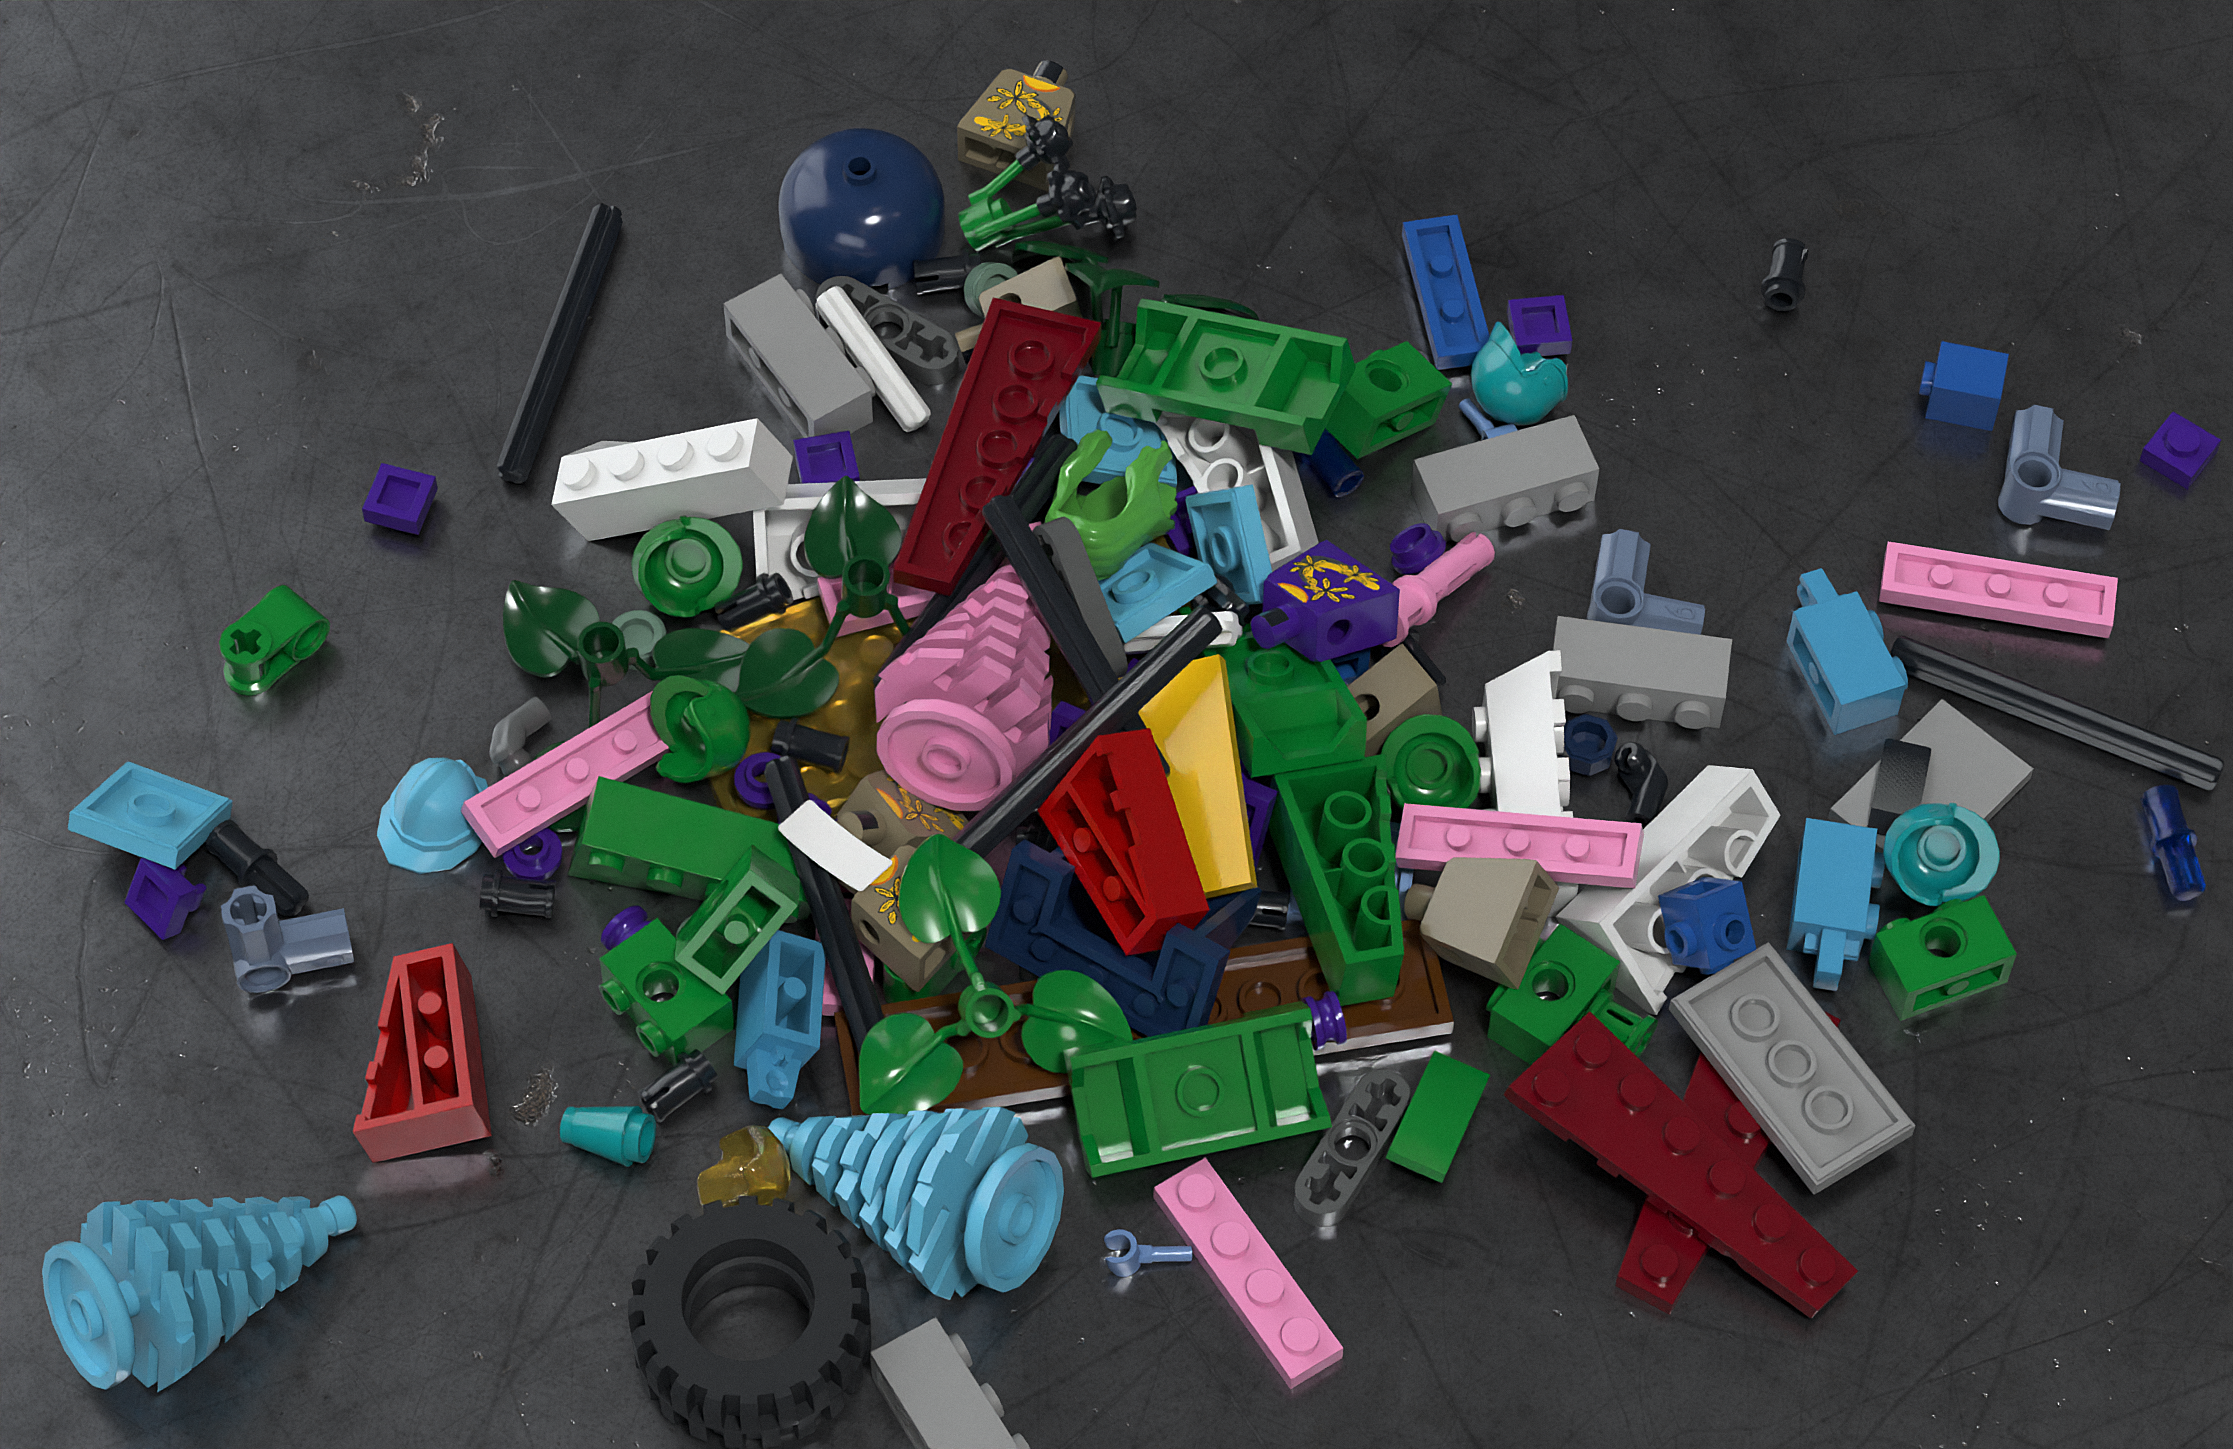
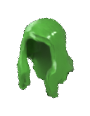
(1121, 511)

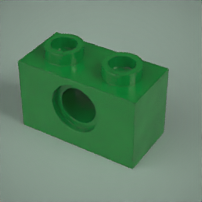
(1388, 400)
(737, 919)
(1559, 965)
(647, 967)
(1921, 981)

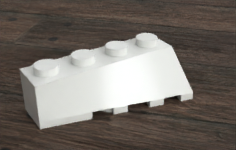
(1230, 457)
(696, 473)
(782, 528)
(1521, 743)
(1701, 833)

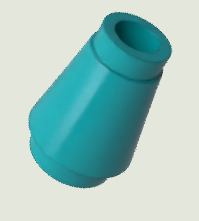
(611, 1132)

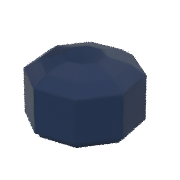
(1589, 744)

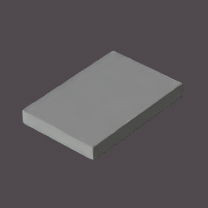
(1962, 769)

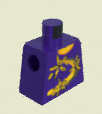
(1326, 605)

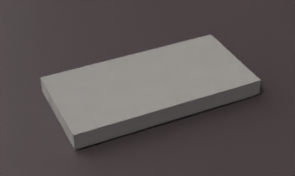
(1791, 1068)

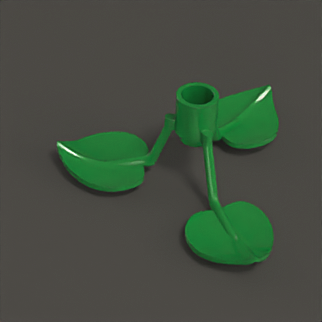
(911, 1067)

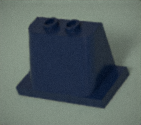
(1054, 925)

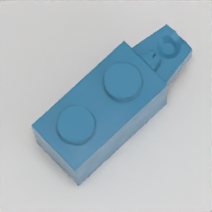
(1844, 656)
(1833, 896)
(779, 1016)

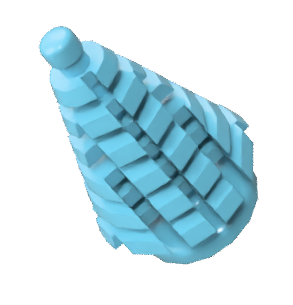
(939, 1191)
(173, 1277)

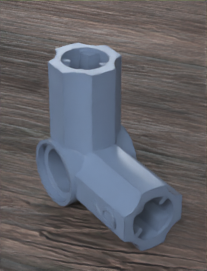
(2040, 487)
(1620, 593)
(271, 949)

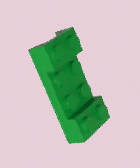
(1231, 373)
(1288, 708)
(1196, 1090)

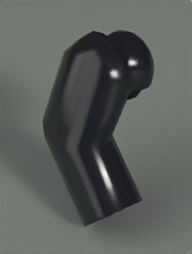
(1645, 781)

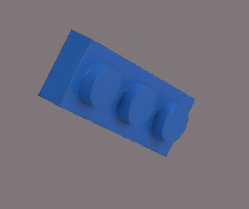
(1445, 290)

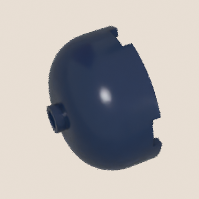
(861, 208)

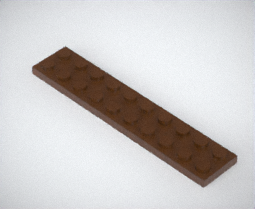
(1255, 978)

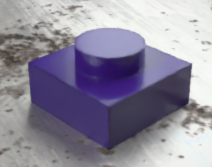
(1540, 325)
(2180, 450)
(825, 458)
(399, 498)

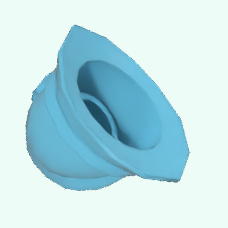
(423, 818)

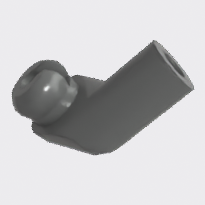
(512, 732)

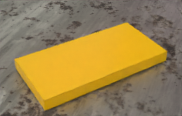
(1199, 742)

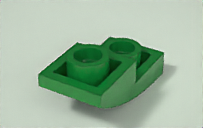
(1437, 1116)

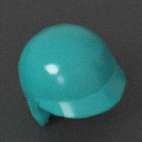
(1516, 385)
(1941, 853)

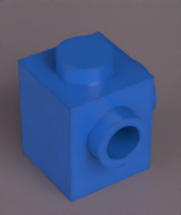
(1707, 924)

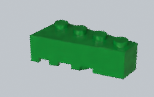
(669, 842)
(1341, 867)

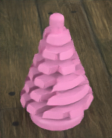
(971, 697)

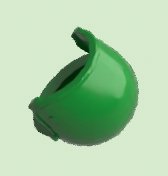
(686, 565)
(700, 725)
(1432, 763)

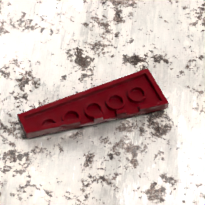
(999, 417)
(1639, 1128)
(1664, 1246)

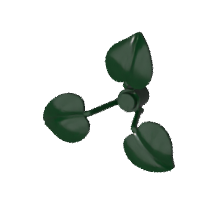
(1116, 335)
(845, 539)
(558, 625)

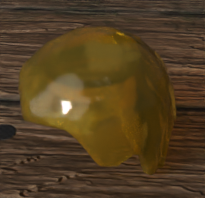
(749, 1166)

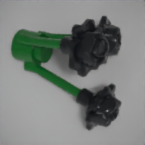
(1069, 194)

